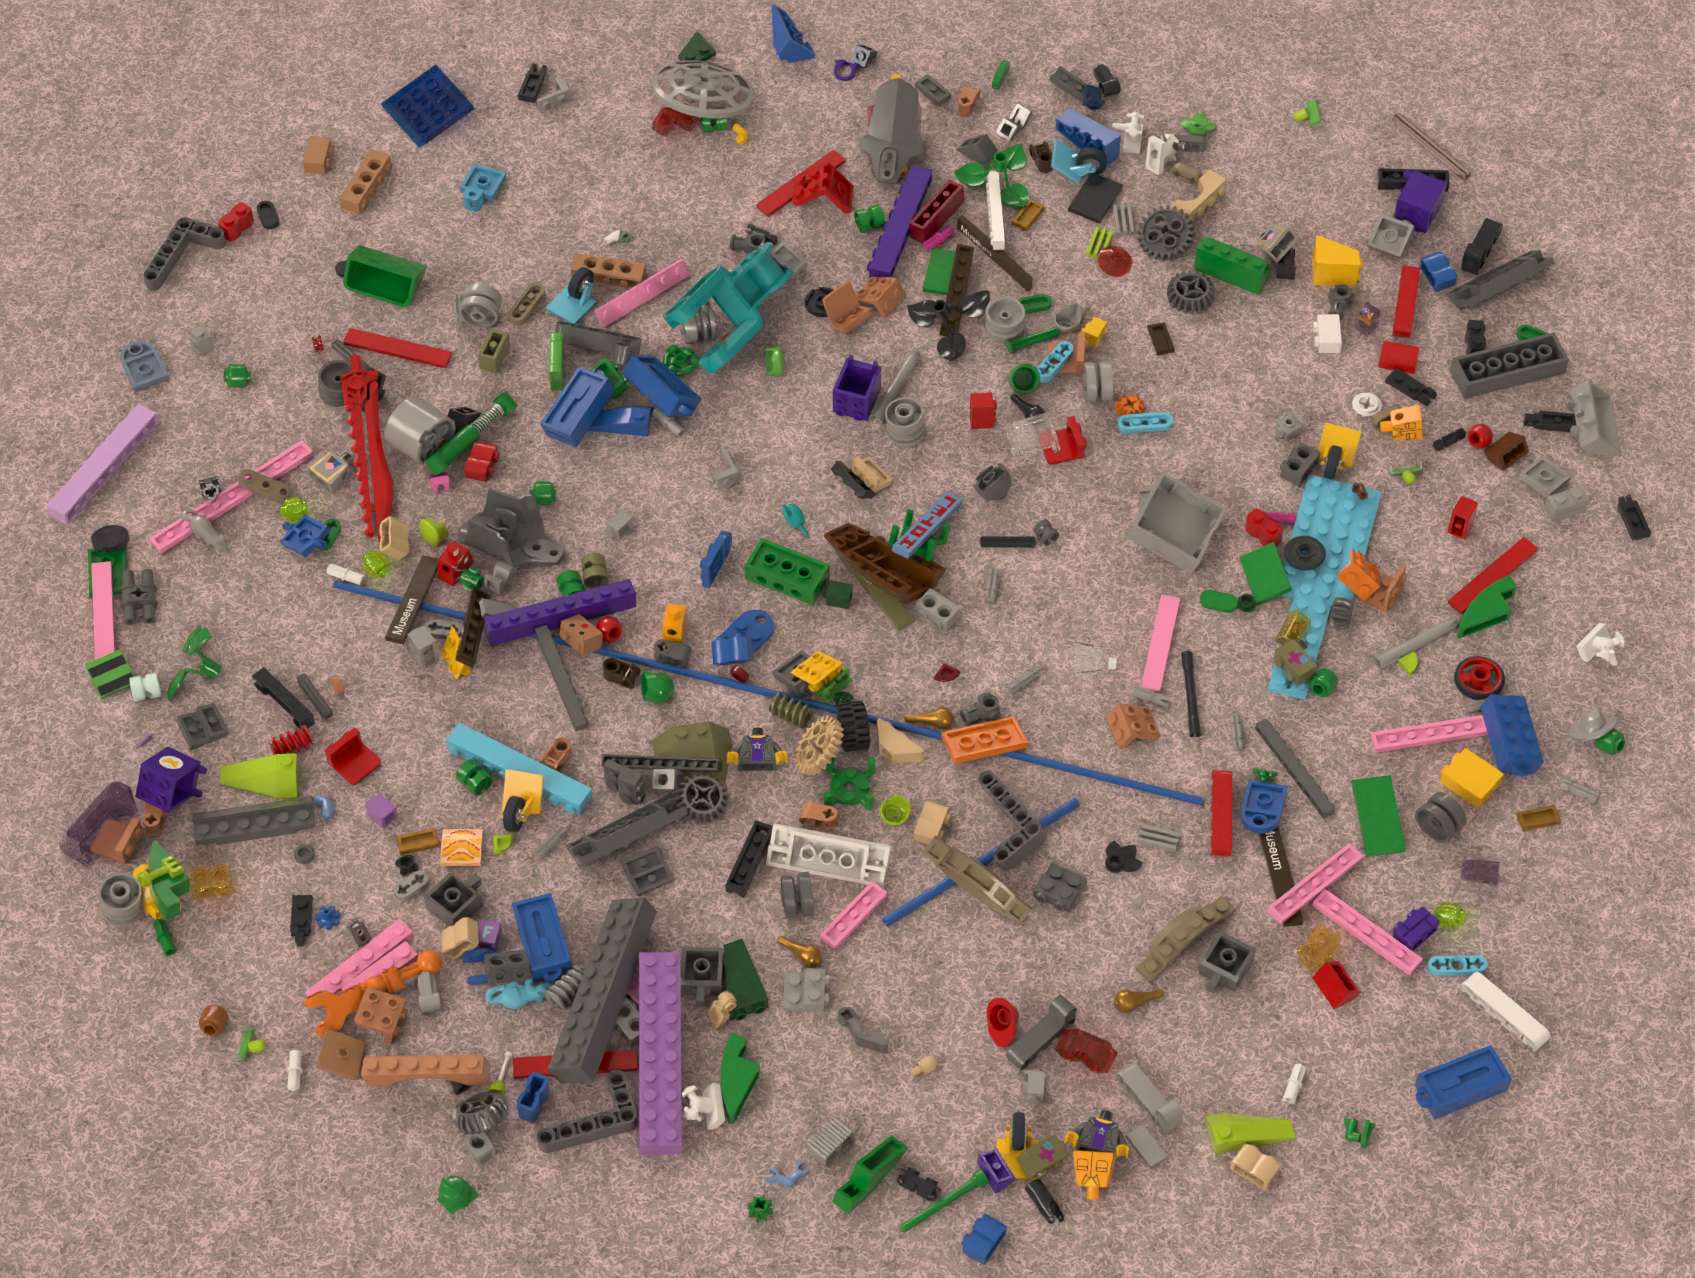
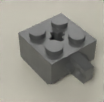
(454, 898)
(1226, 962)
(702, 972)

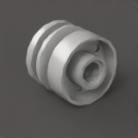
(700, 323)
(905, 422)
(121, 899)

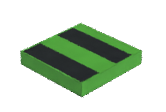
(110, 673)

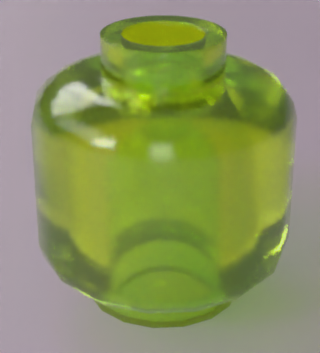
(294, 508)
(375, 564)
(1450, 915)

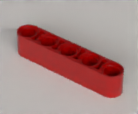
(1406, 301)
(1221, 813)

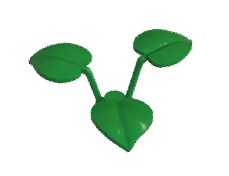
(1014, 158)
(206, 665)

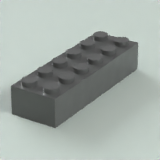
(1509, 365)

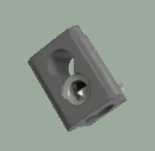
(357, 929)

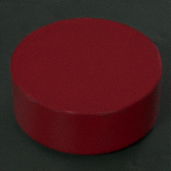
(739, 674)

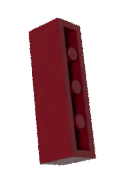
(937, 211)

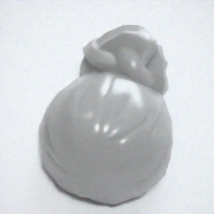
(1070, 313)

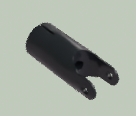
(1044, 1201)

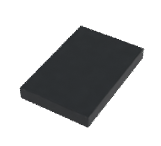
(1095, 197)

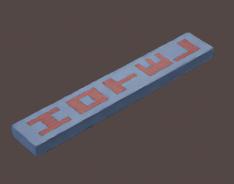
(927, 525)

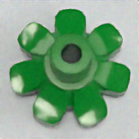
(1263, 774)

